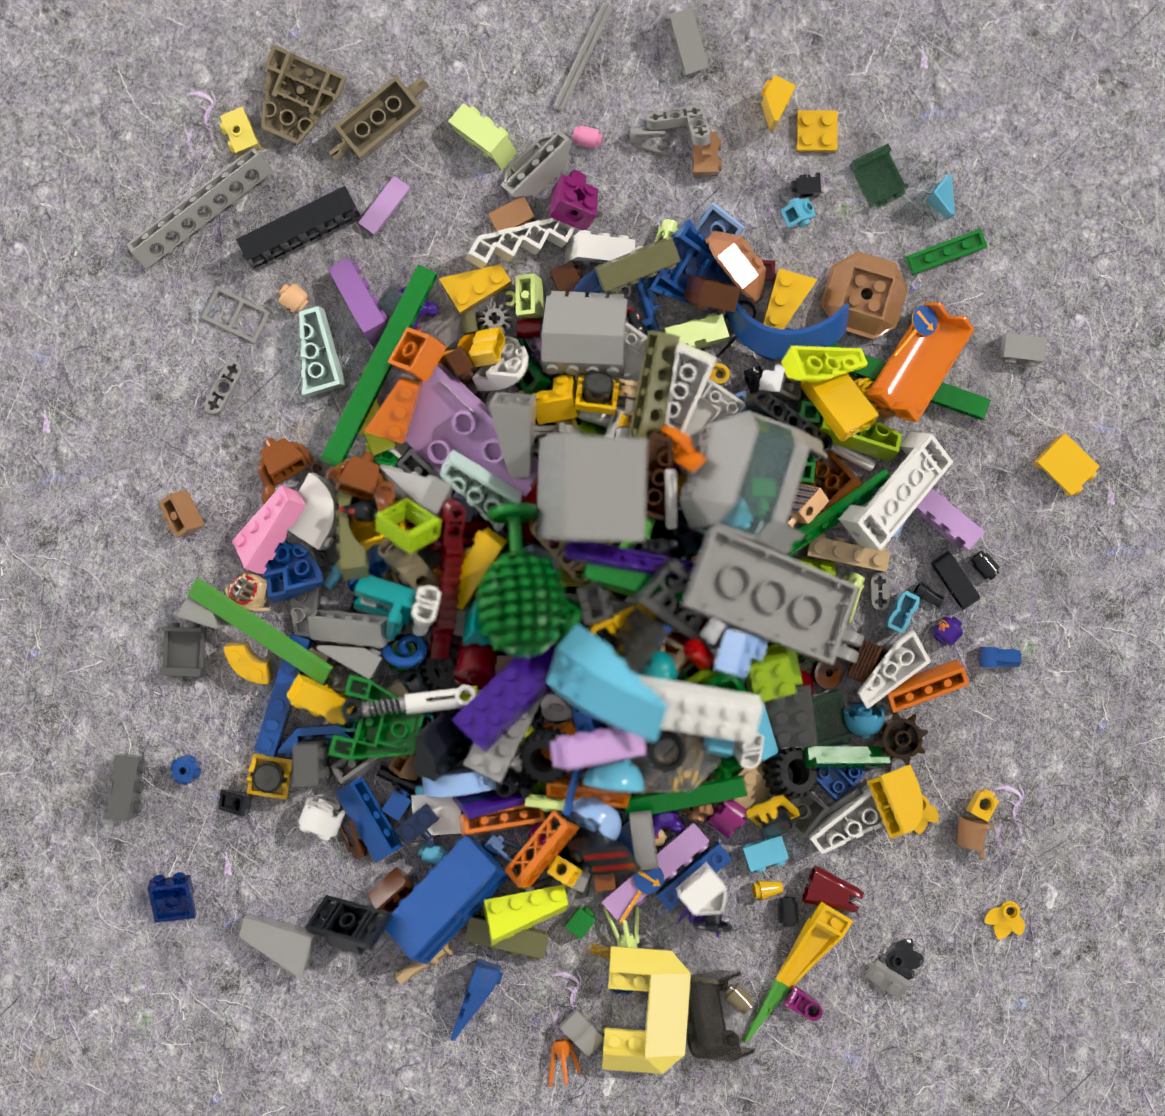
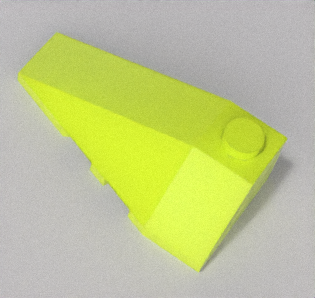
(821, 363)

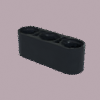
(955, 580)

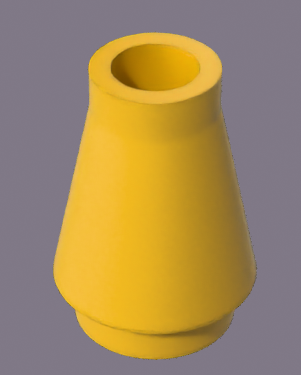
(766, 889)

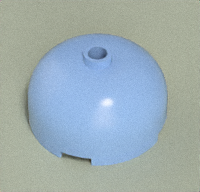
(595, 817)

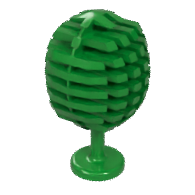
(519, 594)

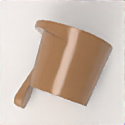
(972, 833)

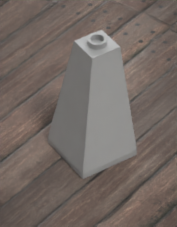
(515, 429)
(280, 941)

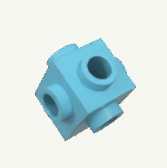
(798, 213)

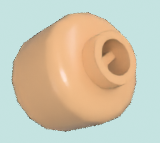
(293, 298)

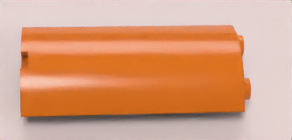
(919, 369)

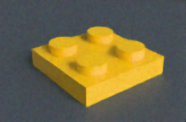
(816, 131)

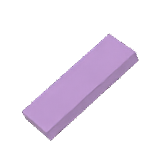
(384, 205)

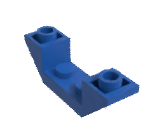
(309, 732)

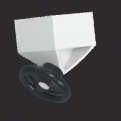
(705, 895)

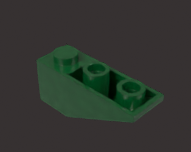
(533, 378)

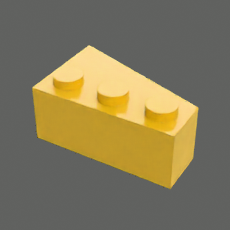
(475, 286)
(785, 297)
(318, 699)

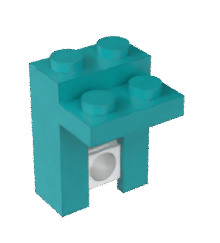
(388, 600)

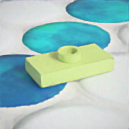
(544, 802)

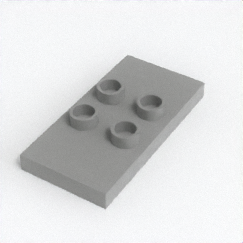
(770, 595)

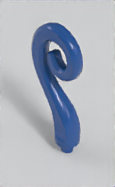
(405, 662)

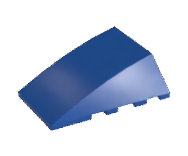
(694, 260)

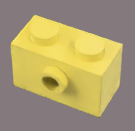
(240, 131)

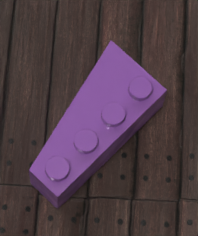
(359, 299)

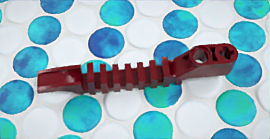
(452, 558)

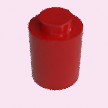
(698, 653)

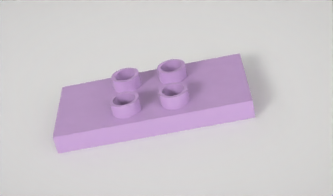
(447, 424)

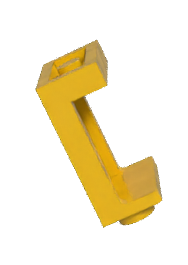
(1067, 465)

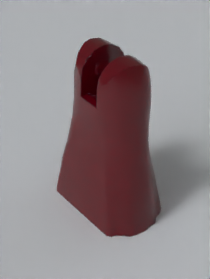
(830, 890)

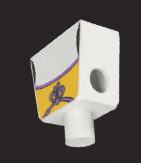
(620, 422)

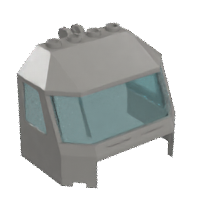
(748, 479)

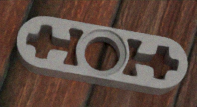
(215, 389)

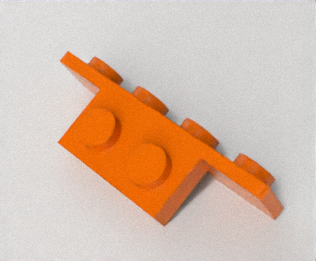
(682, 450)

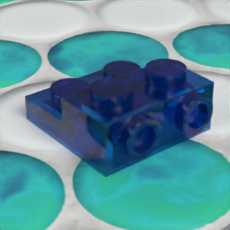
(172, 897)

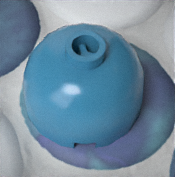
(863, 720)

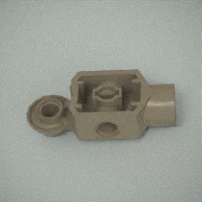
(407, 566)

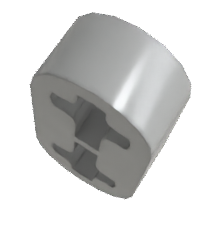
(884, 591)

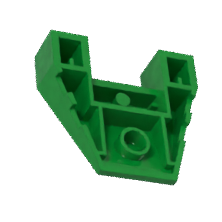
(377, 734)

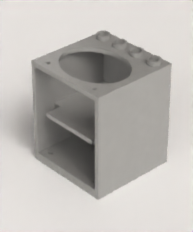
(591, 487)

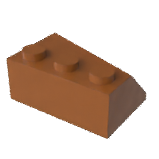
(834, 479)

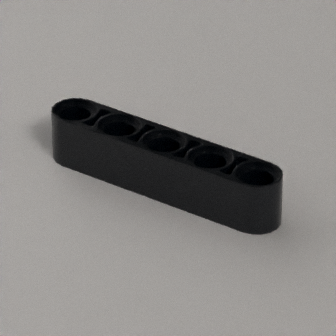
(783, 414)

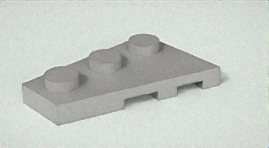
(302, 608)

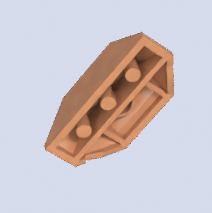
(739, 263)

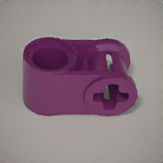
(800, 1002)

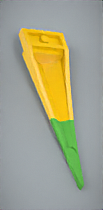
(814, 941)

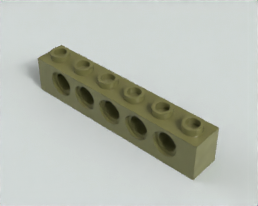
(654, 378)

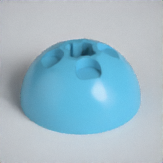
(615, 775)

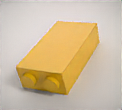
(841, 405)

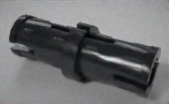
(387, 774)

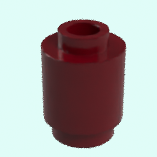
(529, 328)

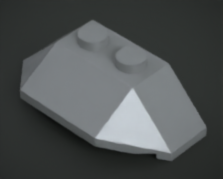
(537, 165)

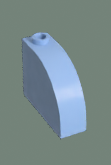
(457, 782)

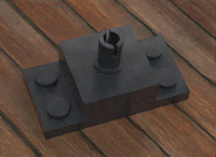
(348, 924)

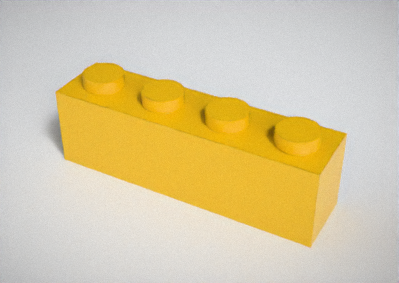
(477, 560)

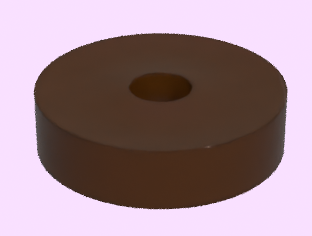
(833, 679)

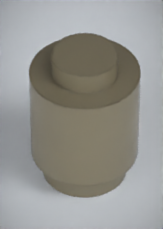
(738, 998)

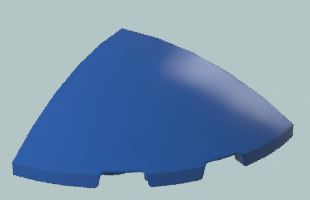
(291, 573)

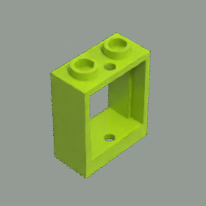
(427, 527)

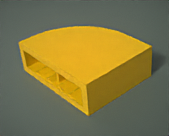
(898, 800)

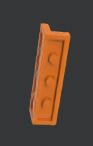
(610, 797)
(547, 853)

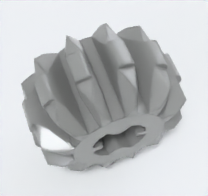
(502, 315)

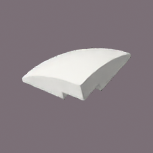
(506, 372)

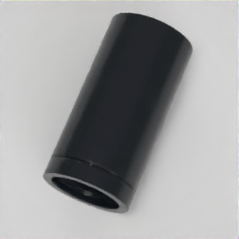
(414, 682)

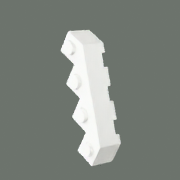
(528, 236)

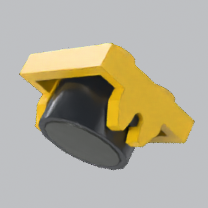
(597, 393)
(269, 776)
(774, 815)

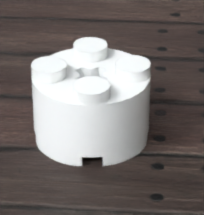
(321, 818)

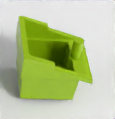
(775, 674)

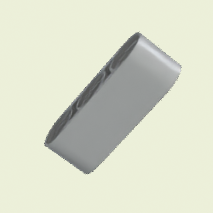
(644, 839)

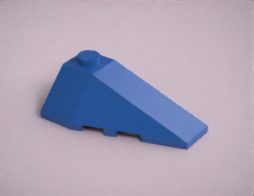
(480, 987)

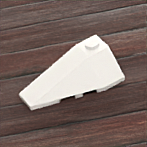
(897, 666)

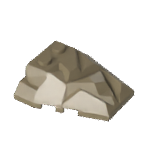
(297, 94)

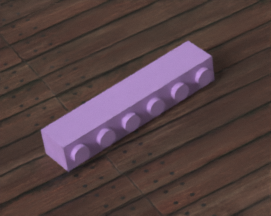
(671, 856)

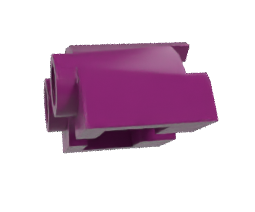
(727, 817)

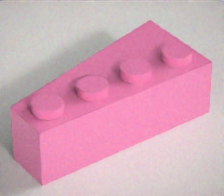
(268, 528)

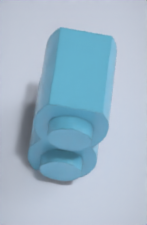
(903, 607)

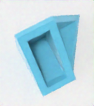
(943, 199)

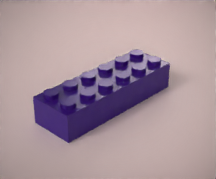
(506, 699)

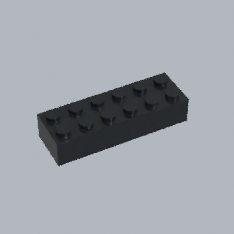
(298, 228)

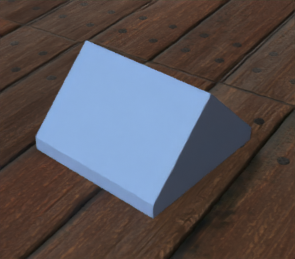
(718, 220)

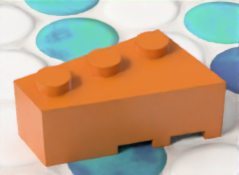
(397, 412)

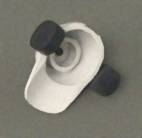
(553, 709)

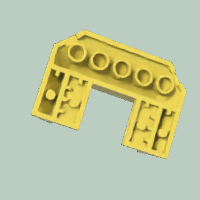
(667, 1010)

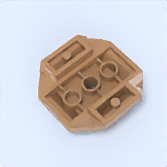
(870, 274)

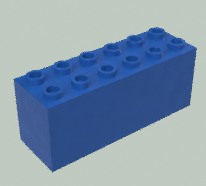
(445, 899)

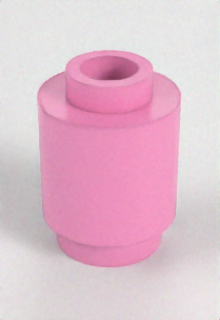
(587, 137)

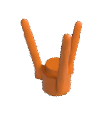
(562, 1048)

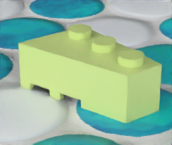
(483, 135)
(701, 332)

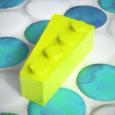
(521, 911)

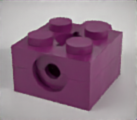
(574, 201)

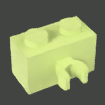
(528, 296)

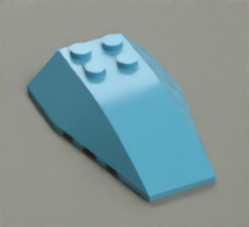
(603, 687)

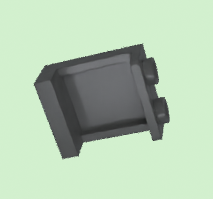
(184, 650)

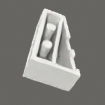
(597, 248)

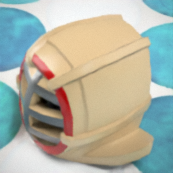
(249, 592)

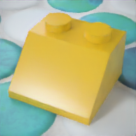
(776, 97)

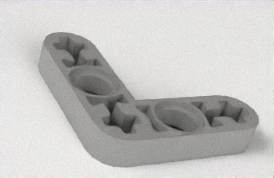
(687, 116)

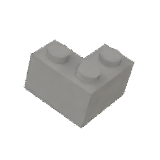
(779, 385)

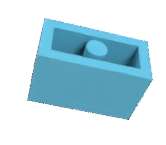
(765, 853)

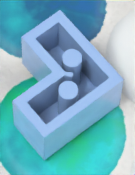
(737, 652)

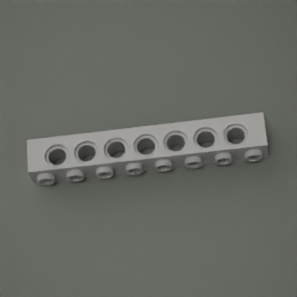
(200, 198)

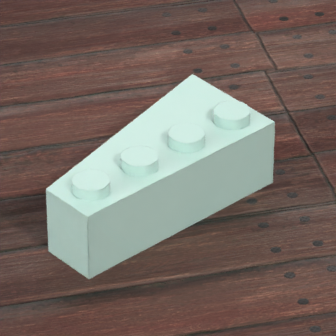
(320, 360)
(478, 485)

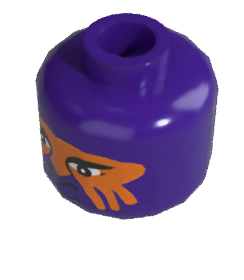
(947, 631)

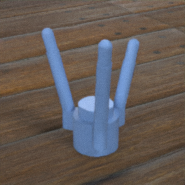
(495, 846)

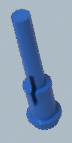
(575, 774)

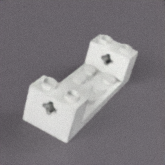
(900, 495)

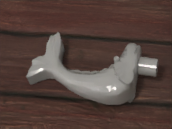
(543, 429)

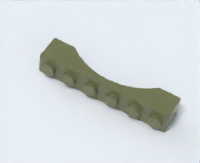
(353, 557)

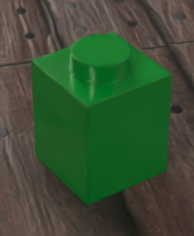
(580, 921)

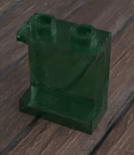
(878, 177)
(830, 718)

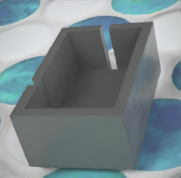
(311, 763)

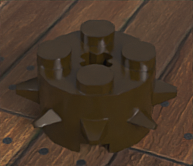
(912, 742)

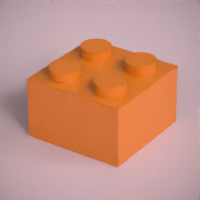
(417, 354)

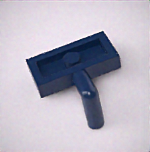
(417, 825)

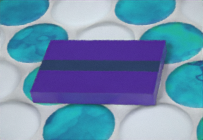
(486, 802)

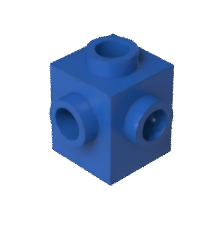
(192, 767)

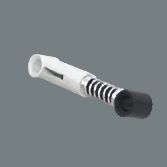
(411, 703)

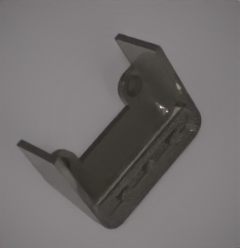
(705, 1021)

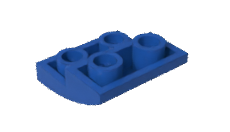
(838, 780)

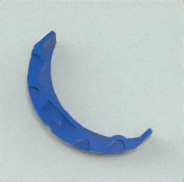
(775, 343)

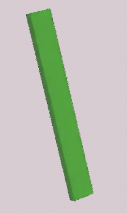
(260, 630)

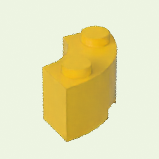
(247, 663)

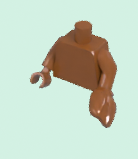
(280, 462)
(362, 479)

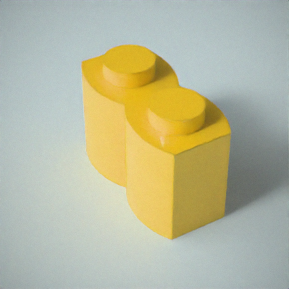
(487, 347)

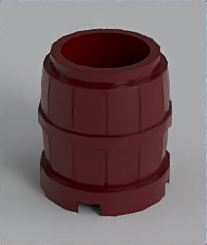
(475, 665)

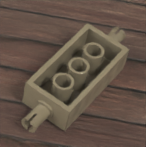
(378, 118)

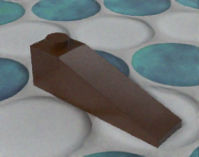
(658, 460)

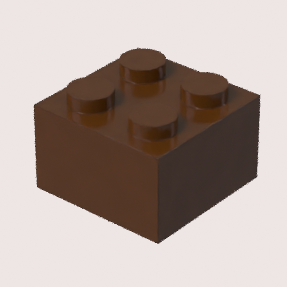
(711, 294)

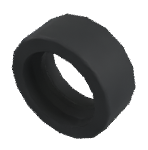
(670, 766)

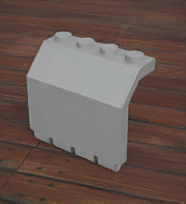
(584, 333)

